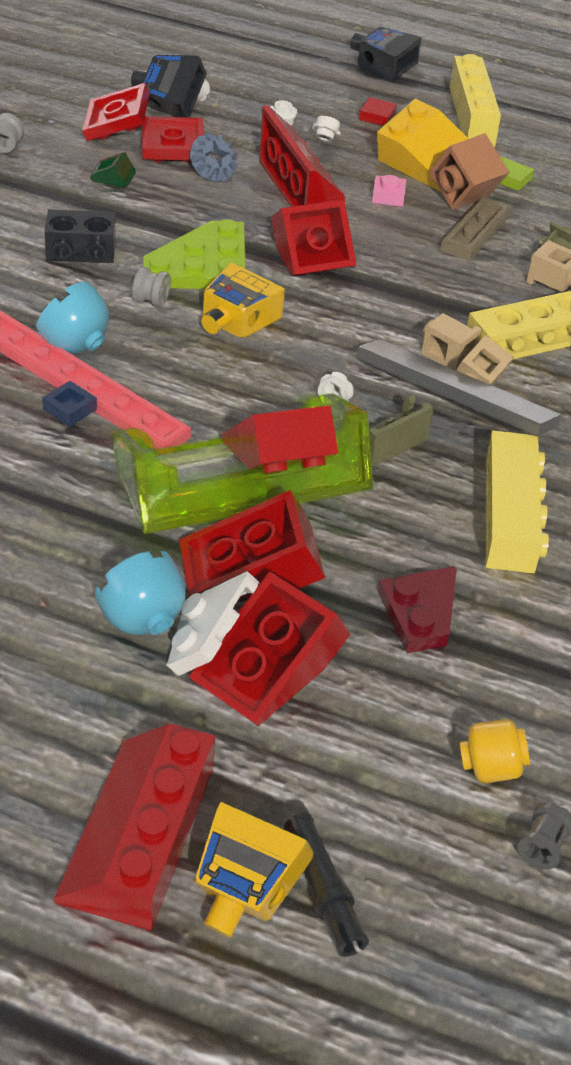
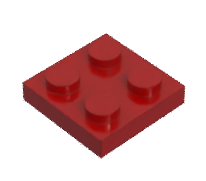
(116, 112)
(170, 137)

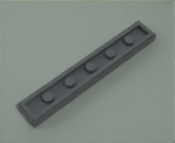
(459, 387)

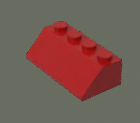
(293, 164)
(139, 826)

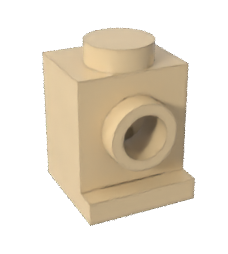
(551, 266)
(448, 340)
(480, 368)

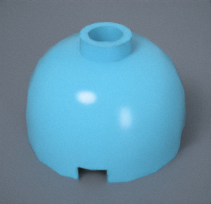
(76, 321)
(143, 594)

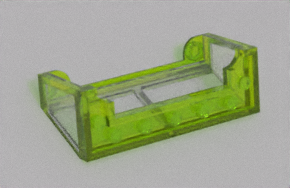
(210, 483)

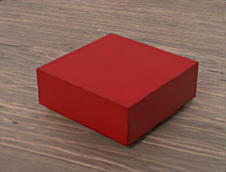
(377, 111)

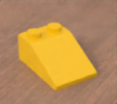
(417, 140)

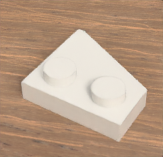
(206, 622)

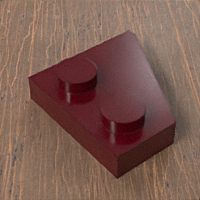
(420, 607)

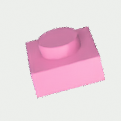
(389, 190)

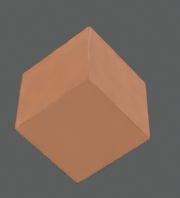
(469, 171)

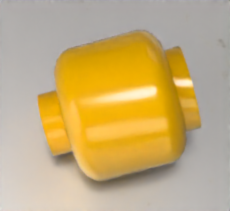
(495, 751)

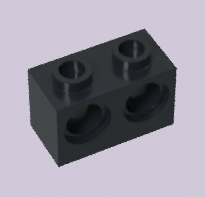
(80, 236)

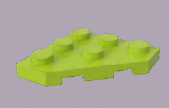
(200, 254)

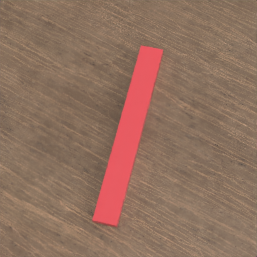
(113, 400)

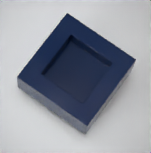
(69, 403)

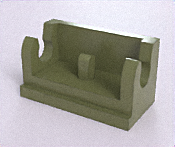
(400, 431)

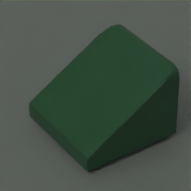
(114, 170)

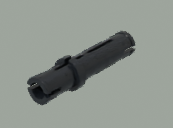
(332, 900)

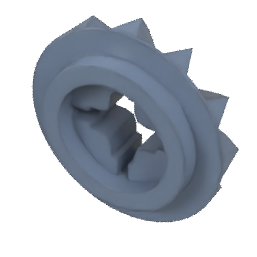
(207, 165)

